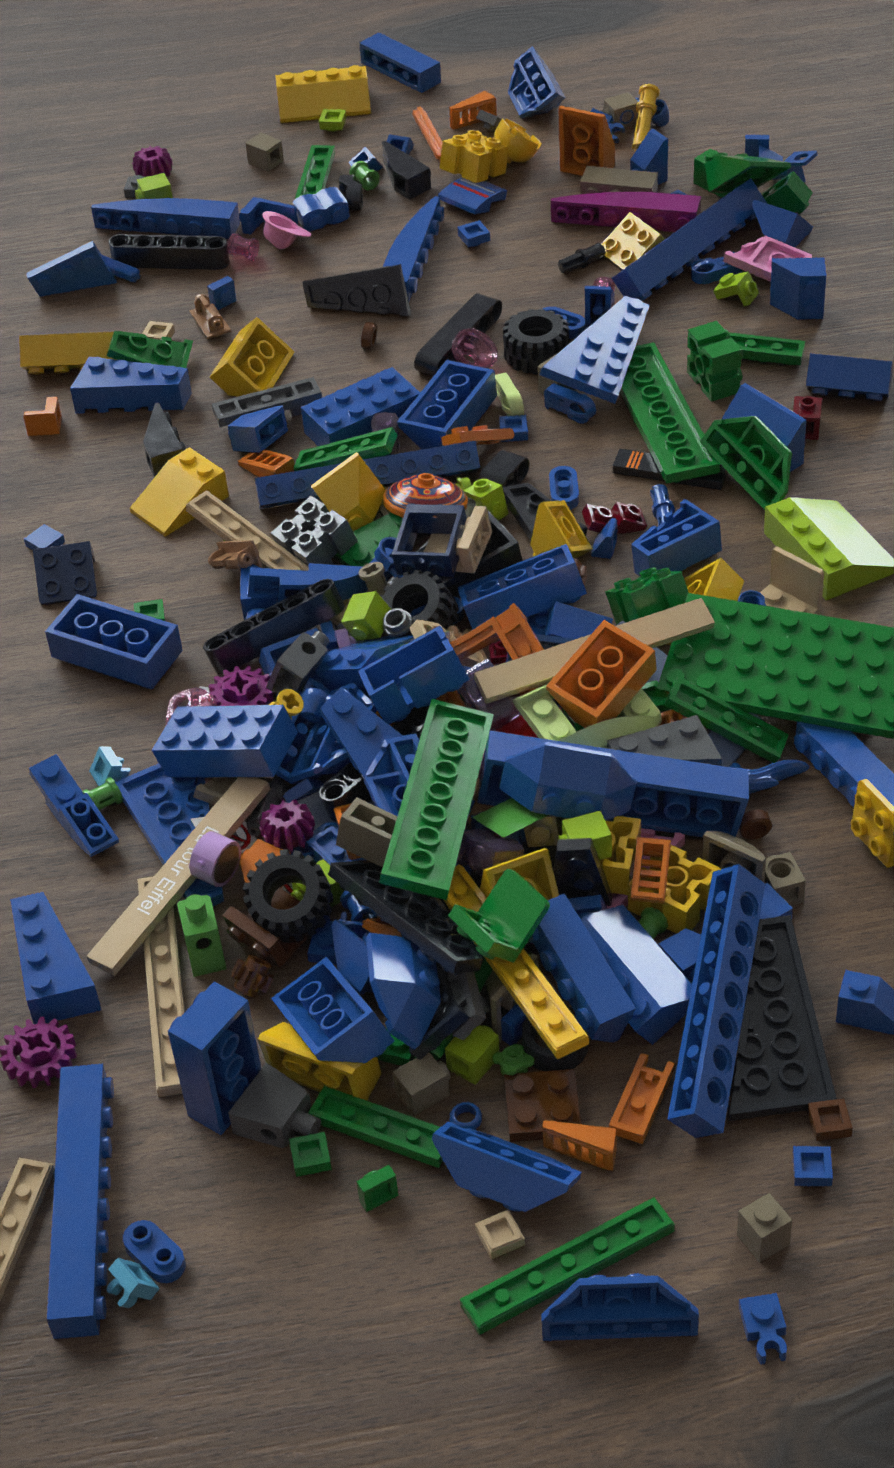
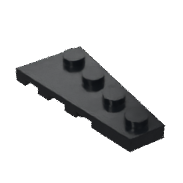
(366, 290)

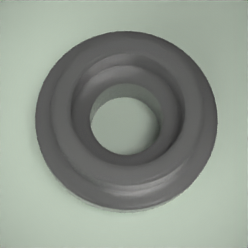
(397, 622)

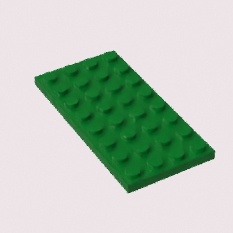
(790, 665)

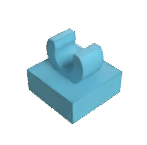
(107, 765)
(133, 1280)

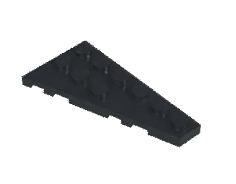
(413, 914)
(780, 1042)

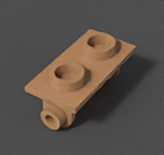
(208, 317)
(235, 555)

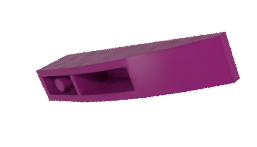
(657, 210)

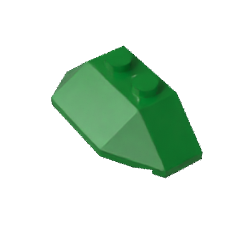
(751, 456)

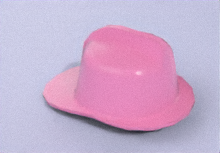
(281, 230)

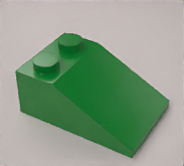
(728, 172)

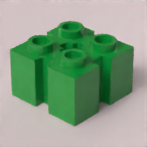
(714, 360)
(647, 594)

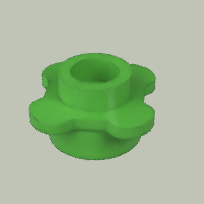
(513, 1060)

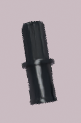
(582, 258)

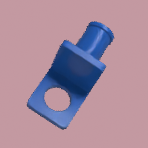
(796, 163)

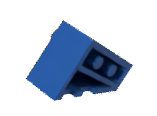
(679, 541)

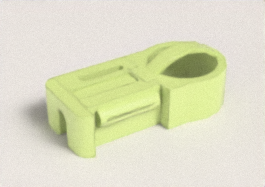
(508, 395)

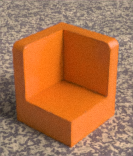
(46, 421)

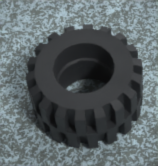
(533, 338)
(421, 589)
(281, 871)

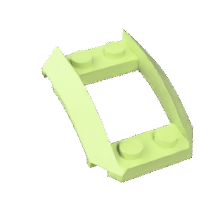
(550, 722)

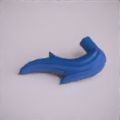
(770, 775)

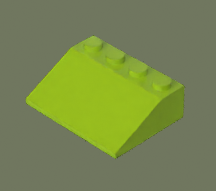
(831, 540)

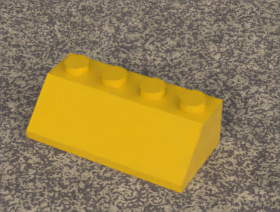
(307, 93)
(61, 351)

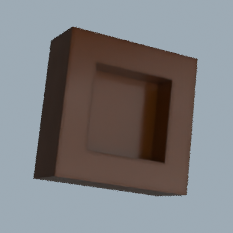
(830, 1119)

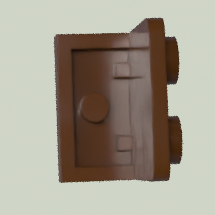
(260, 941)

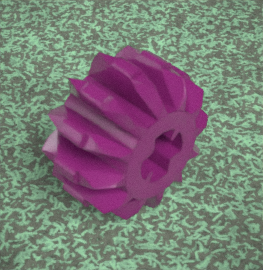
(152, 161)
(287, 825)

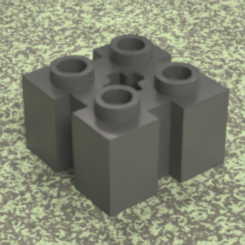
(315, 533)

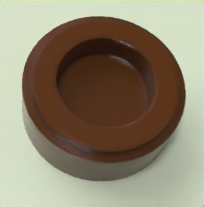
(369, 335)
(755, 824)

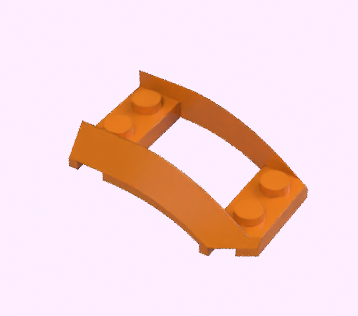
(513, 632)

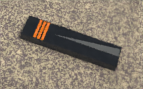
(643, 465)

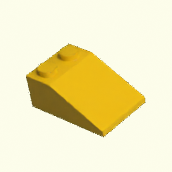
(177, 483)

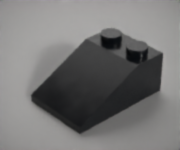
(499, 553)

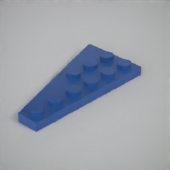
(164, 815)

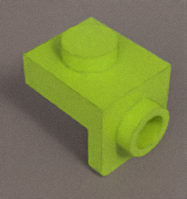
(737, 284)
(490, 495)

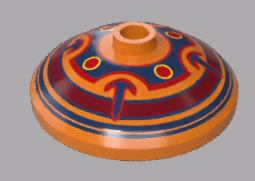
(422, 490)

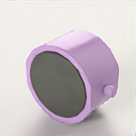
(215, 859)

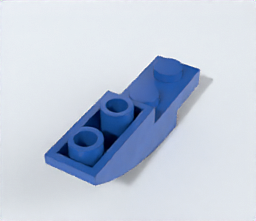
(283, 583)
(71, 807)

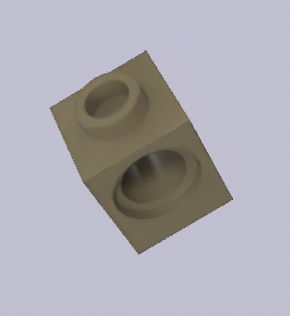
(785, 878)

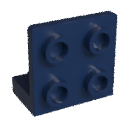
(65, 572)

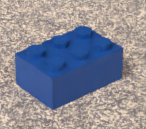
(413, 675)

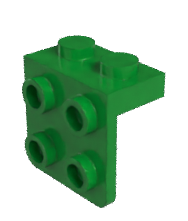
(504, 919)

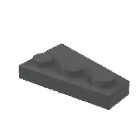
(675, 740)

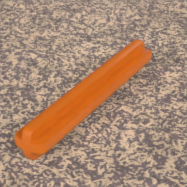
(428, 131)

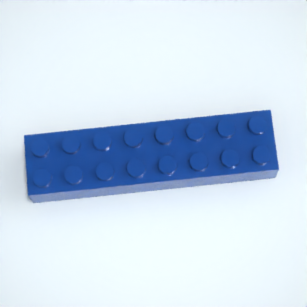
(668, 791)

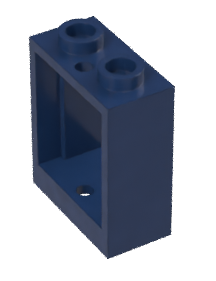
(420, 519)

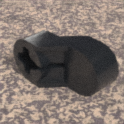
(351, 191)

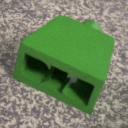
(200, 922)

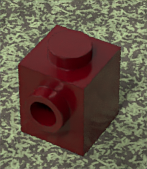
(809, 409)

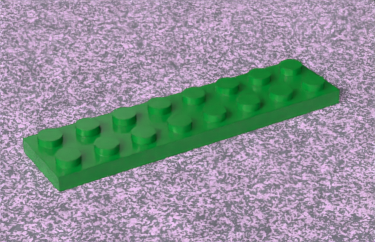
(665, 418)
(437, 800)

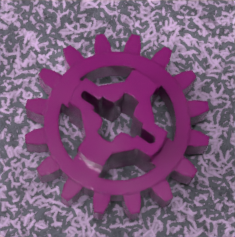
(241, 688)
(37, 1052)

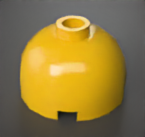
(519, 143)

